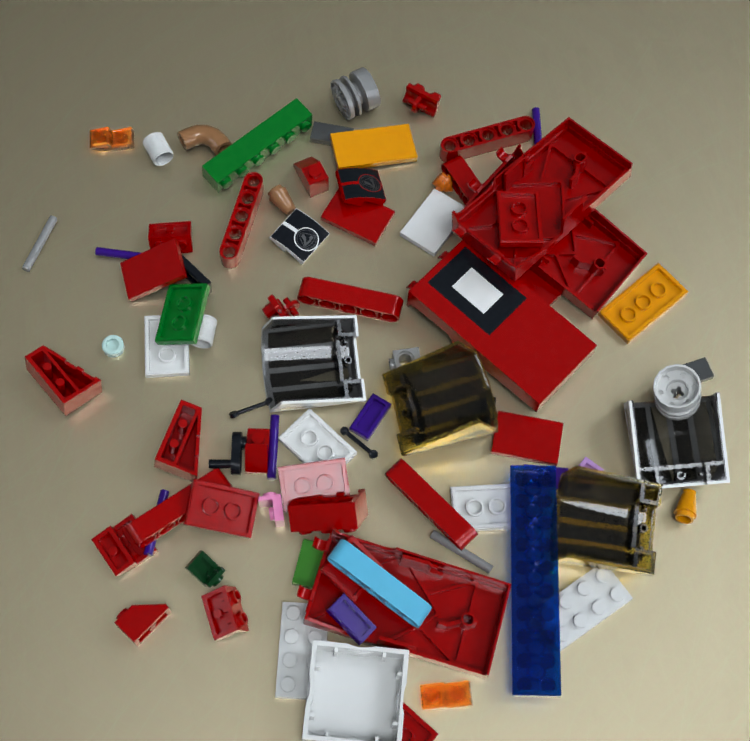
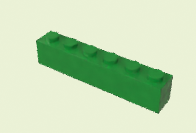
(257, 145)

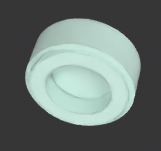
(113, 346)

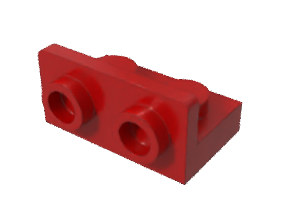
(164, 232)
(225, 612)

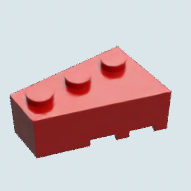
(62, 381)
(181, 443)
(322, 513)

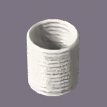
(158, 148)
(206, 332)

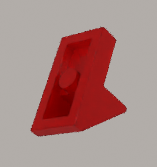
(257, 451)

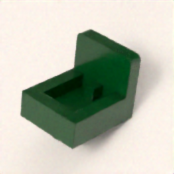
(205, 570)

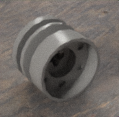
(355, 93)

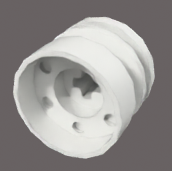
(677, 380)

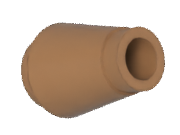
(280, 197)

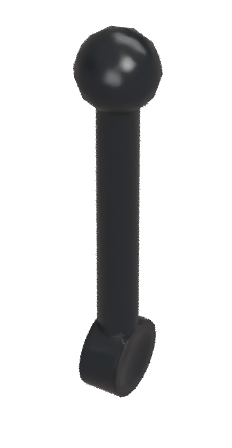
(233, 414)
(373, 454)

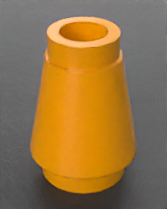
(686, 507)

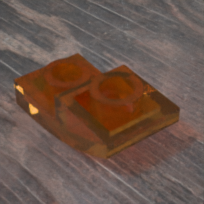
(107, 140)
(446, 696)

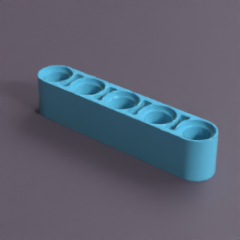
(379, 583)

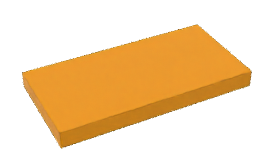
(373, 147)
(642, 303)

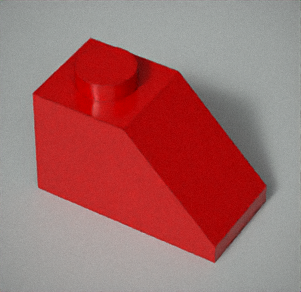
(312, 176)
(141, 620)

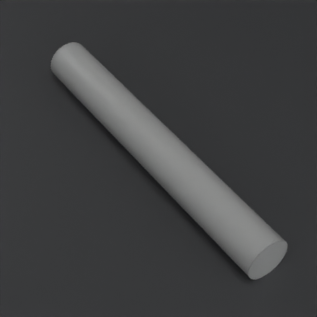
(39, 243)
(467, 555)

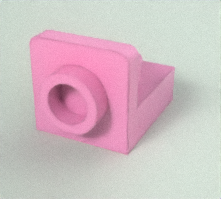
(275, 512)

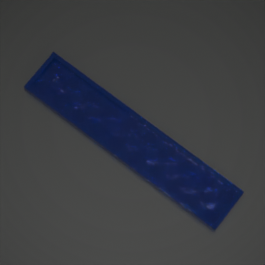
(534, 582)

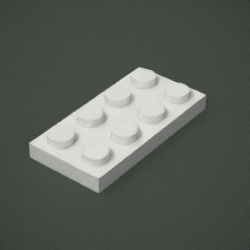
(589, 603)
(295, 651)

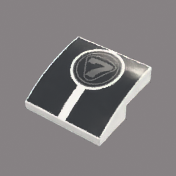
(299, 235)

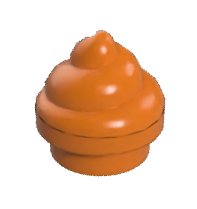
(443, 183)

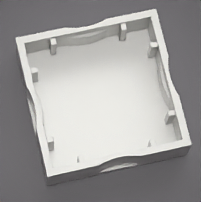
(355, 693)

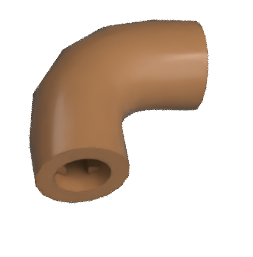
(203, 135)

